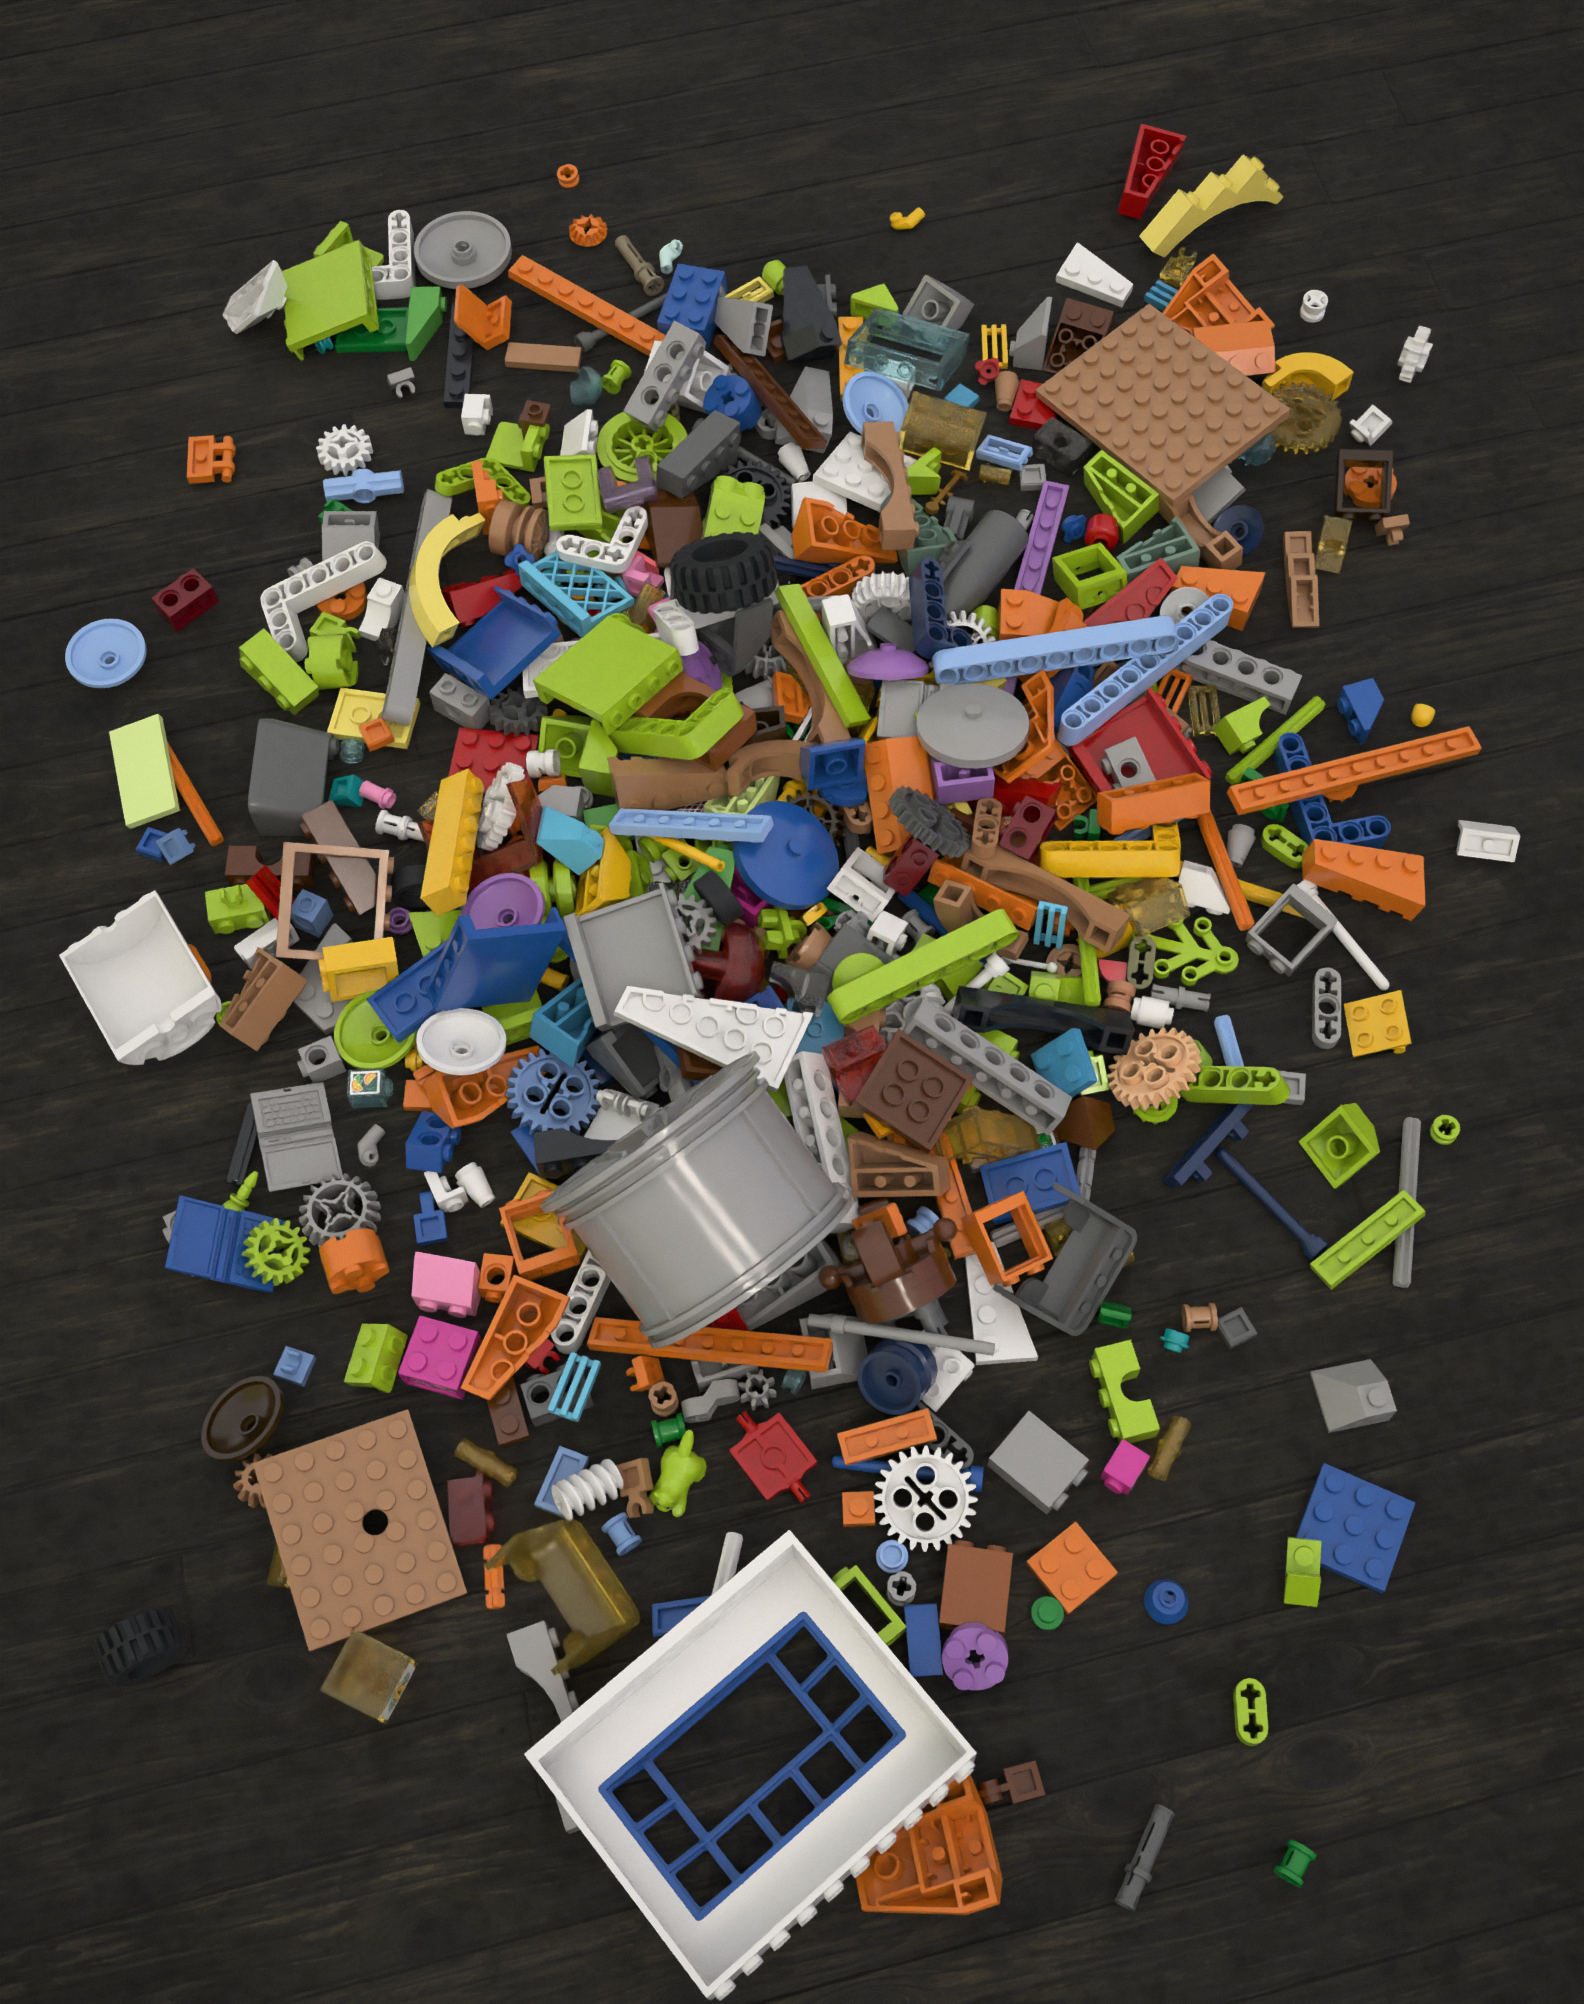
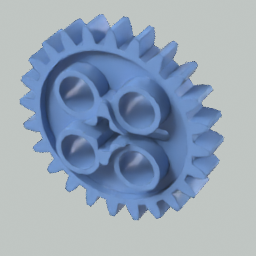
(529, 1081)

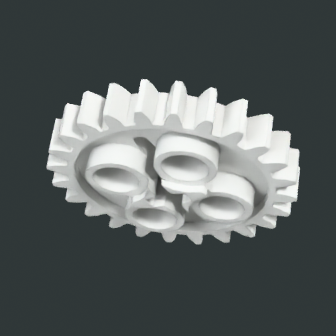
(498, 808)
(946, 1478)

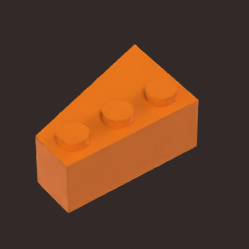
(1239, 585)

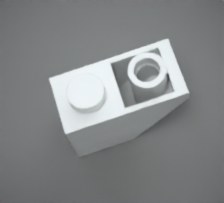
(1203, 888)

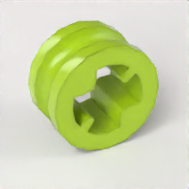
(1450, 1122)

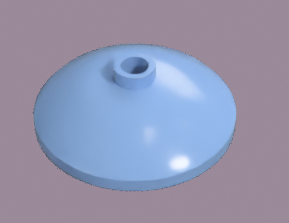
(873, 399)
(104, 643)

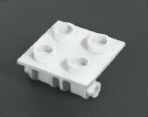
(618, 1115)
(952, 1370)

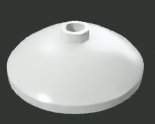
(461, 1041)

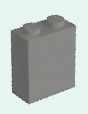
(1039, 1463)

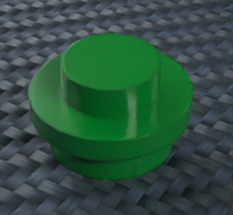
(1047, 1613)

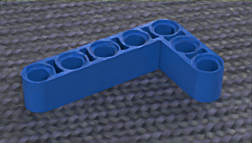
(1314, 807)

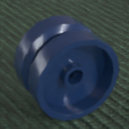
(897, 1375)

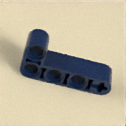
(929, 612)

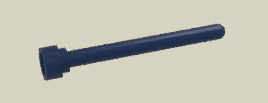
(1312, 1245)

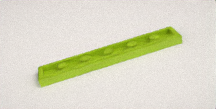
(822, 655)

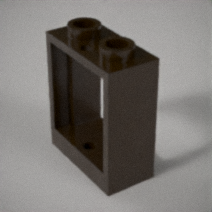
(1369, 459)

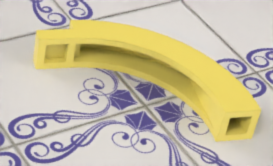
(425, 595)

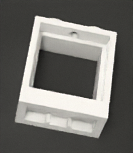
(851, 881)

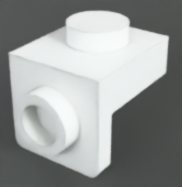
(1370, 426)

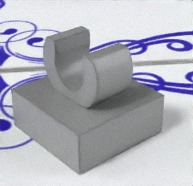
(401, 379)

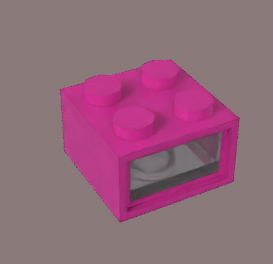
(439, 1357)

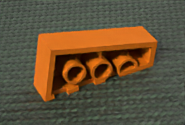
(1368, 874)

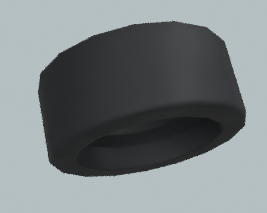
(405, 890)
(719, 897)

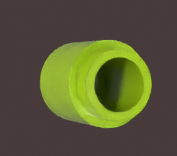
(773, 275)
(990, 616)

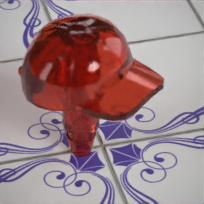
(738, 967)

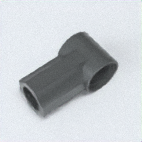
(958, 515)

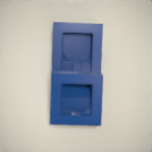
(923, 1639)

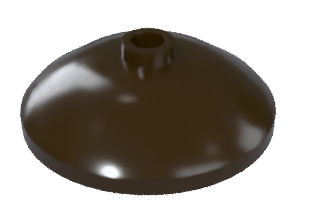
(242, 1419)

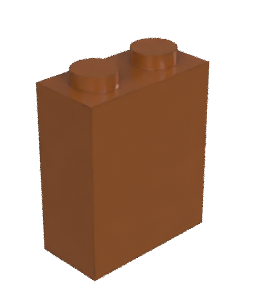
(975, 1586)

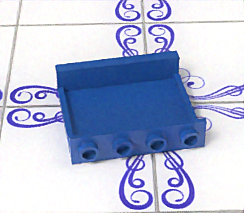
(499, 645)
(493, 963)

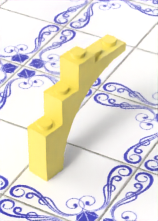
(1216, 193)

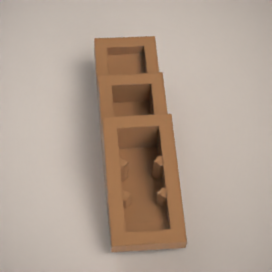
(1301, 579)

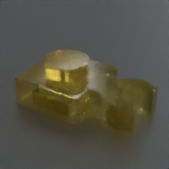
(1178, 268)

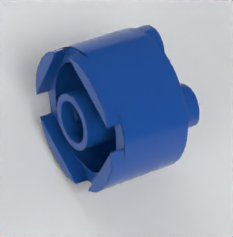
(735, 399)

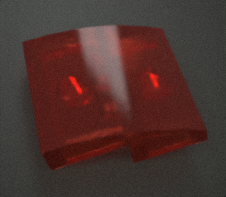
(853, 1060)

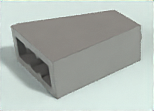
(744, 323)

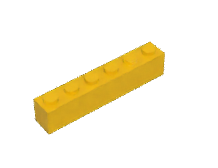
(452, 842)

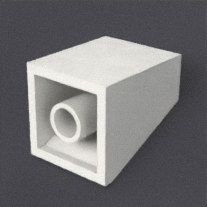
(702, 377)

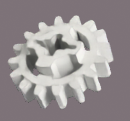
(1414, 354)
(344, 449)

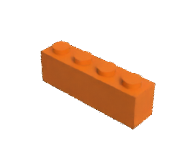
(1153, 803)

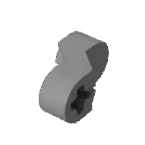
(702, 1407)

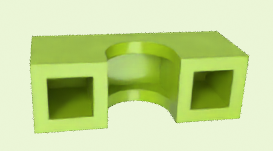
(1129, 1418)

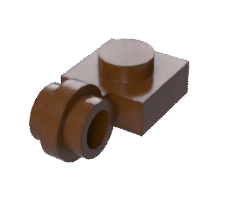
(1021, 1782)

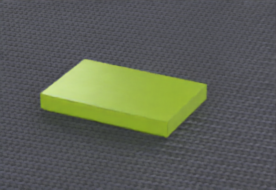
(572, 492)

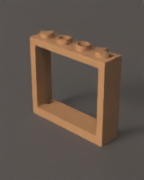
(384, 892)

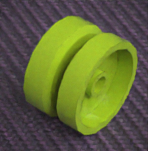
(556, 889)

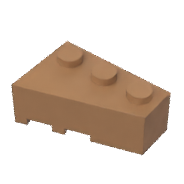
(894, 1169)

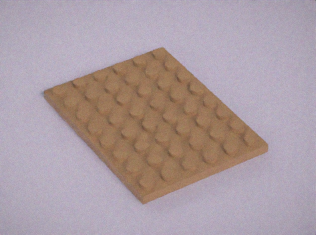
(1162, 404)

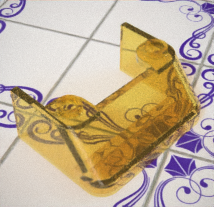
(578, 1584)

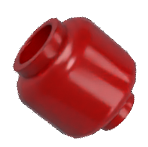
(1102, 529)

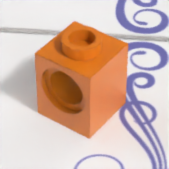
(492, 1266)

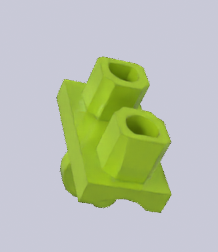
(784, 930)

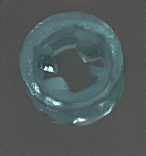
(352, 751)
(794, 1380)

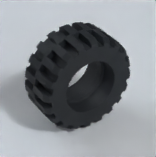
(724, 572)

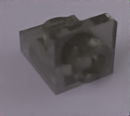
(385, 644)

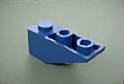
(1070, 687)

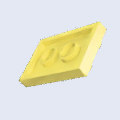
(360, 707)

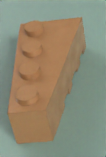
(664, 783)

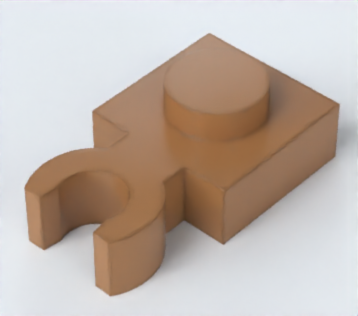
(636, 1483)

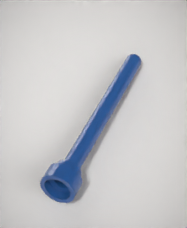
(923, 1472)

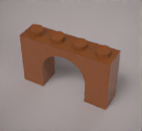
(688, 694)

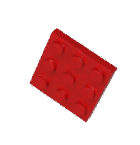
(488, 750)

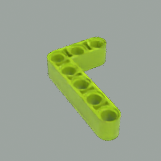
(680, 738)

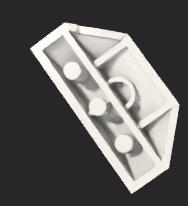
(256, 299)

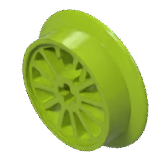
(622, 427)

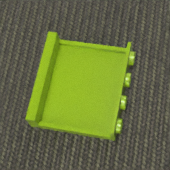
(329, 296)
(610, 673)

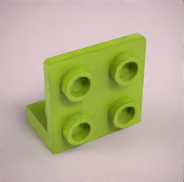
(515, 1017)

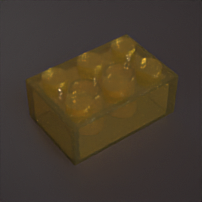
(942, 425)

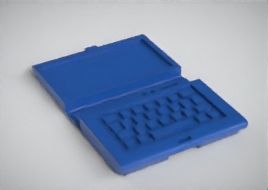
(210, 1243)

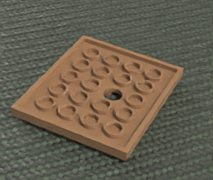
(332, 1564)

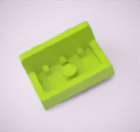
(376, 1357)

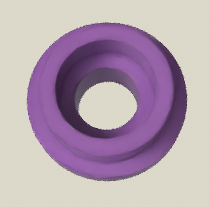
(396, 915)

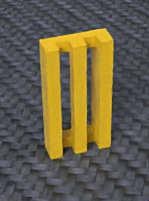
(994, 331)

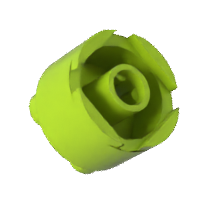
(332, 661)

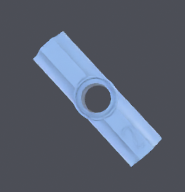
(363, 485)

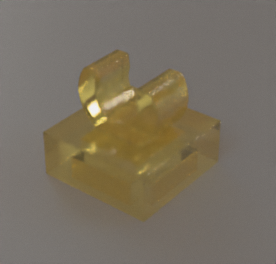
(1057, 1235)

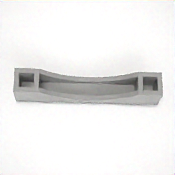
(536, 1656)

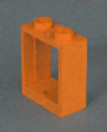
(1027, 1228)
(545, 1263)

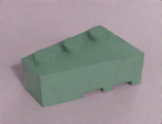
(1170, 544)

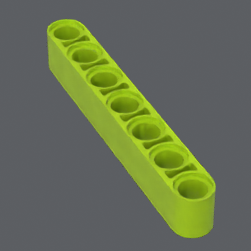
(922, 967)

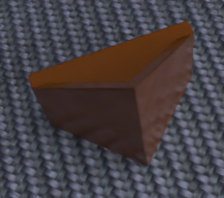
(1086, 1123)

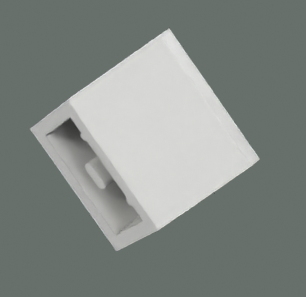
(580, 435)

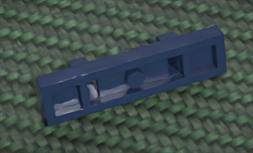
(1192, 1161)

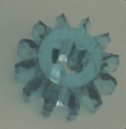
(1260, 451)

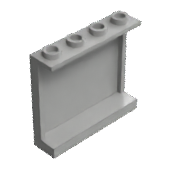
(632, 946)

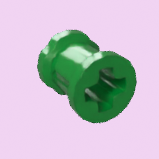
(668, 1430)
(1295, 1863)

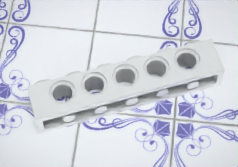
(819, 1123)

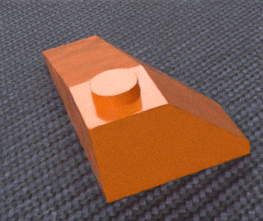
(832, 537)
(517, 1330)

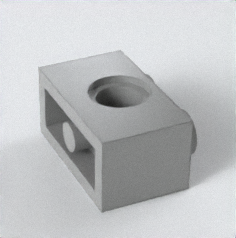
(460, 703)
(1127, 754)

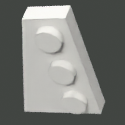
(1094, 277)

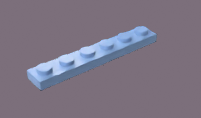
(691, 825)

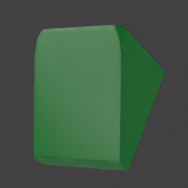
(1114, 1315)

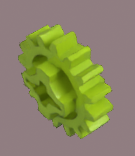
(276, 1238)

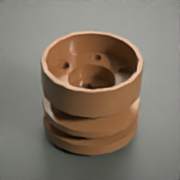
(515, 526)

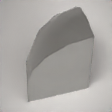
(756, 697)

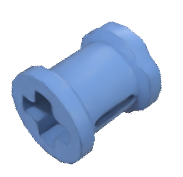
(621, 1534)

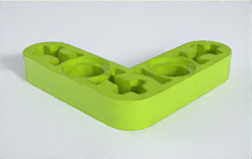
(451, 482)

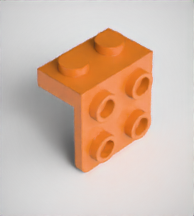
(484, 323)

